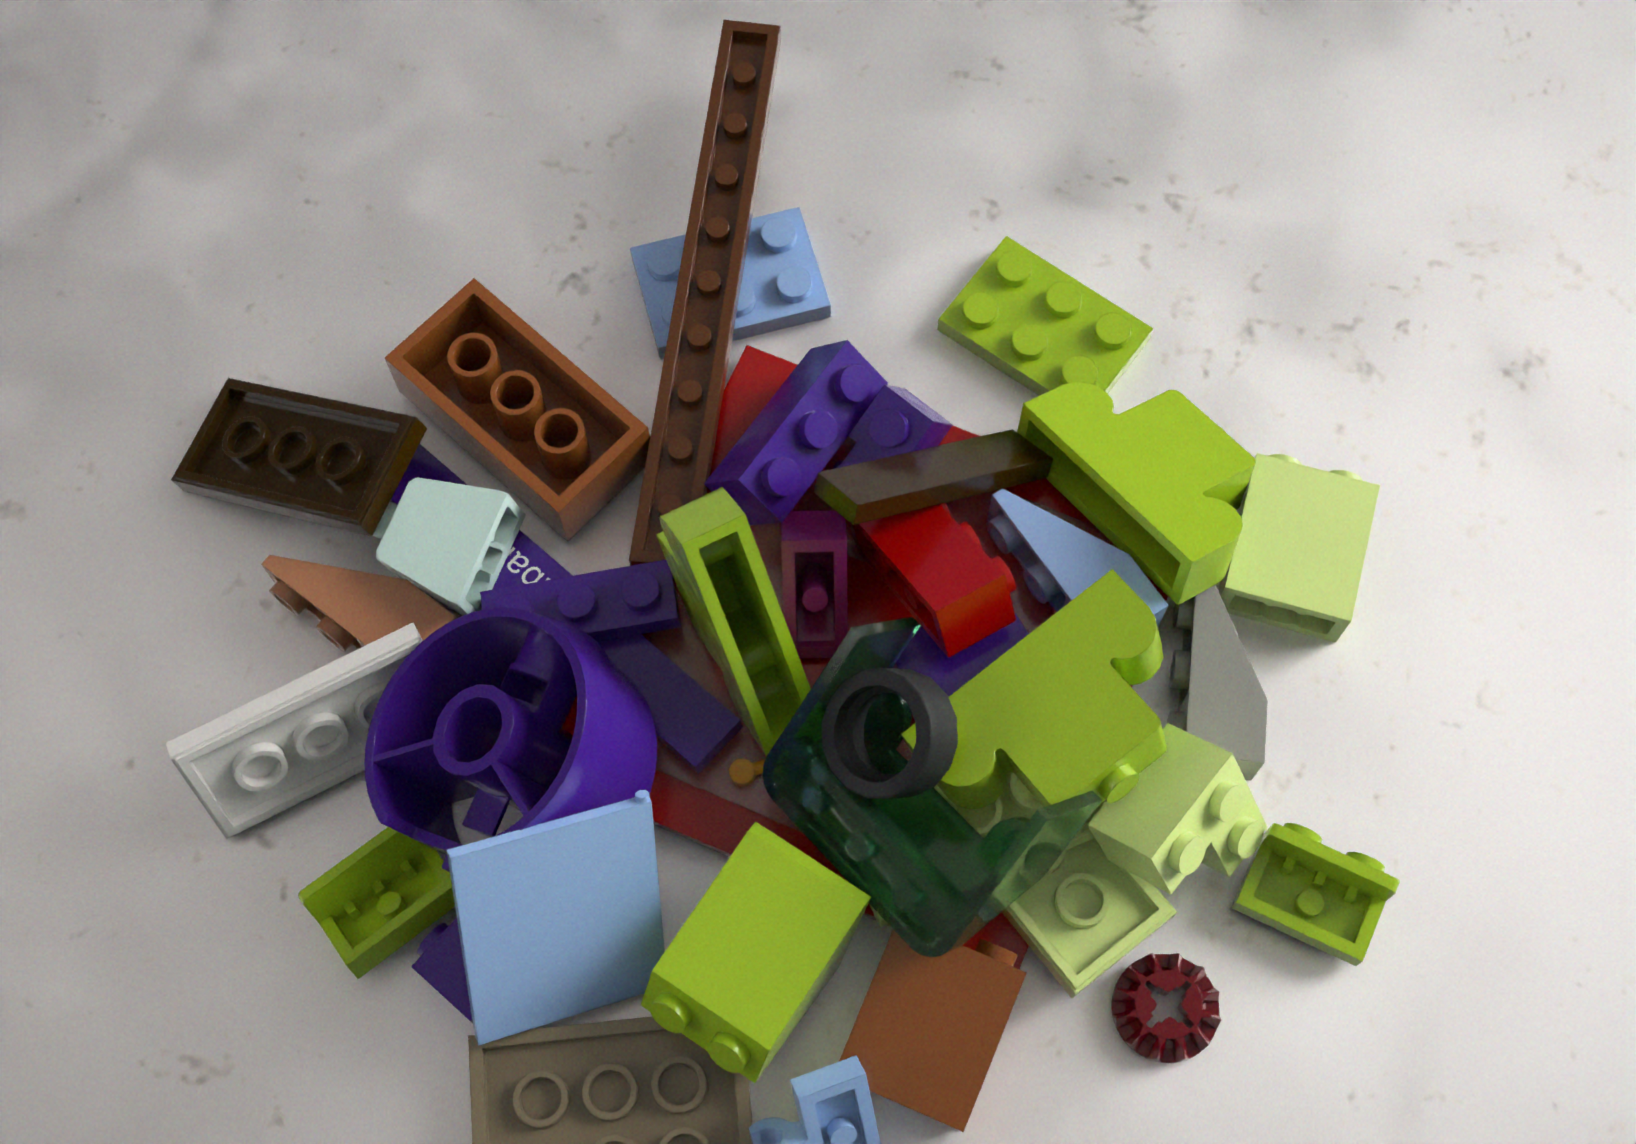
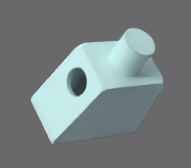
(449, 539)

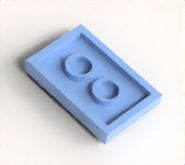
(777, 287)

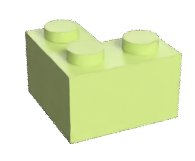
(1182, 814)

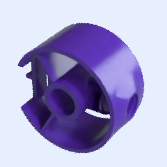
(485, 719)

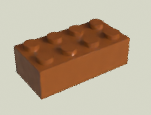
(520, 408)

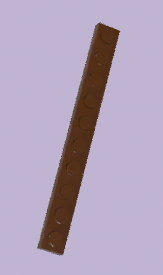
(708, 280)

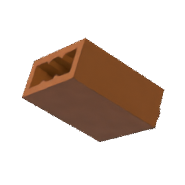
(934, 1026)

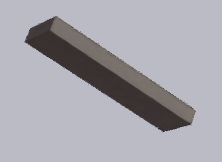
(932, 476)

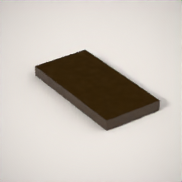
(300, 455)

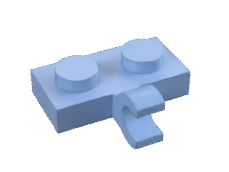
(831, 1109)

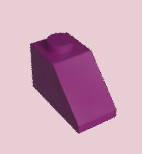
(815, 581)

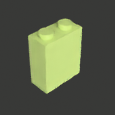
(1300, 547)

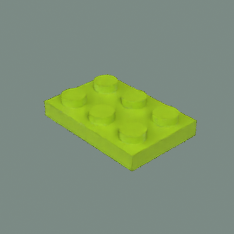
(1042, 323)

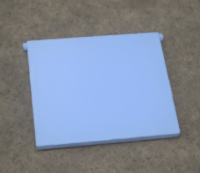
(558, 917)

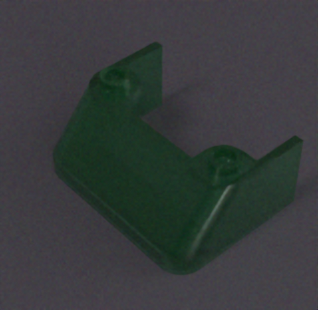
(910, 854)

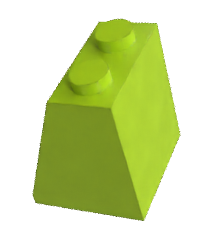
(755, 953)

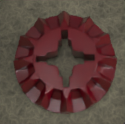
(1134, 1006)

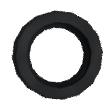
(844, 733)

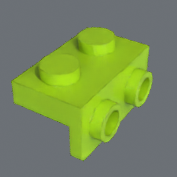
(1315, 891)
(379, 898)

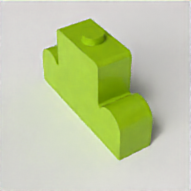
(1148, 478)
(735, 611)
(1062, 706)

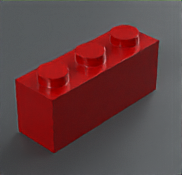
(939, 574)

